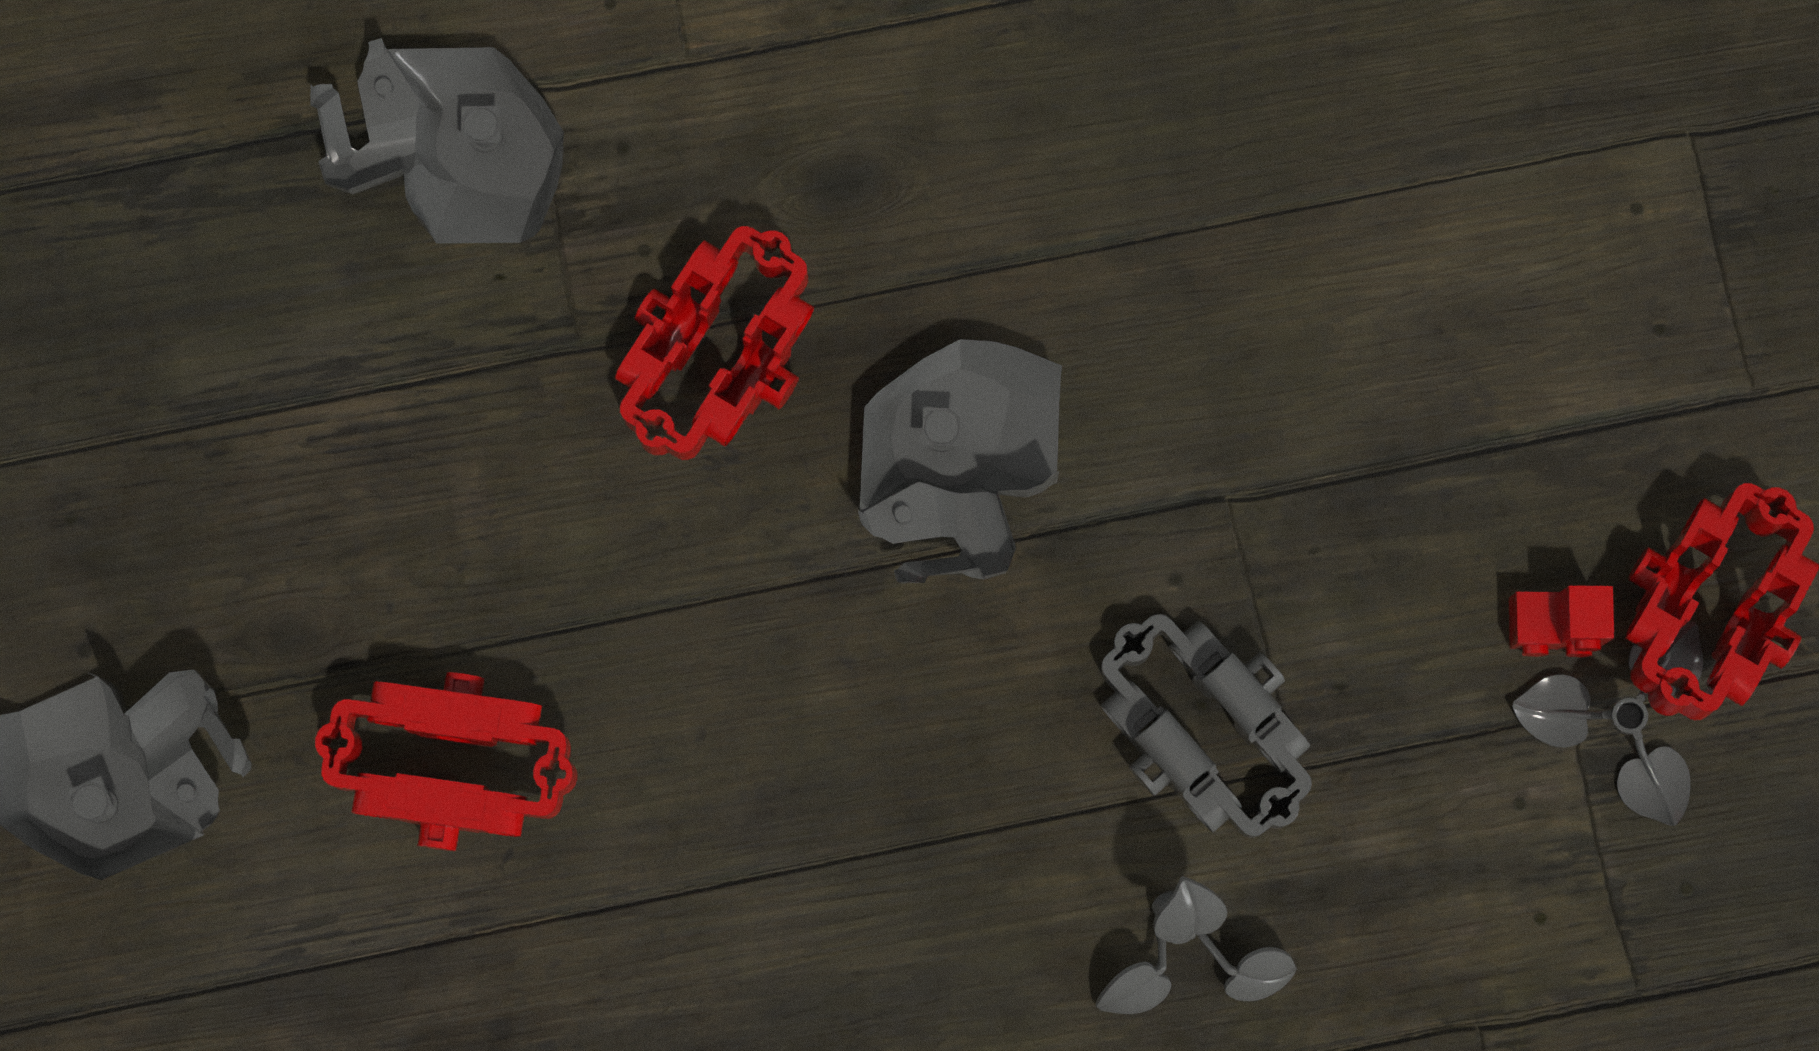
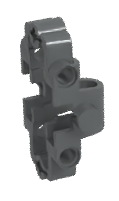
(1178, 753)

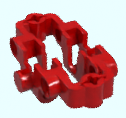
(671, 341)
(1746, 642)

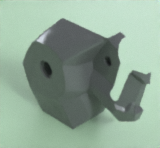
(461, 131)
(952, 441)
(111, 782)

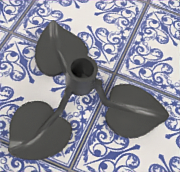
(1650, 786)
(1178, 919)

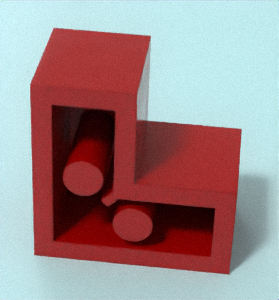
(1571, 620)

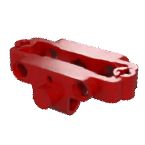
(454, 715)

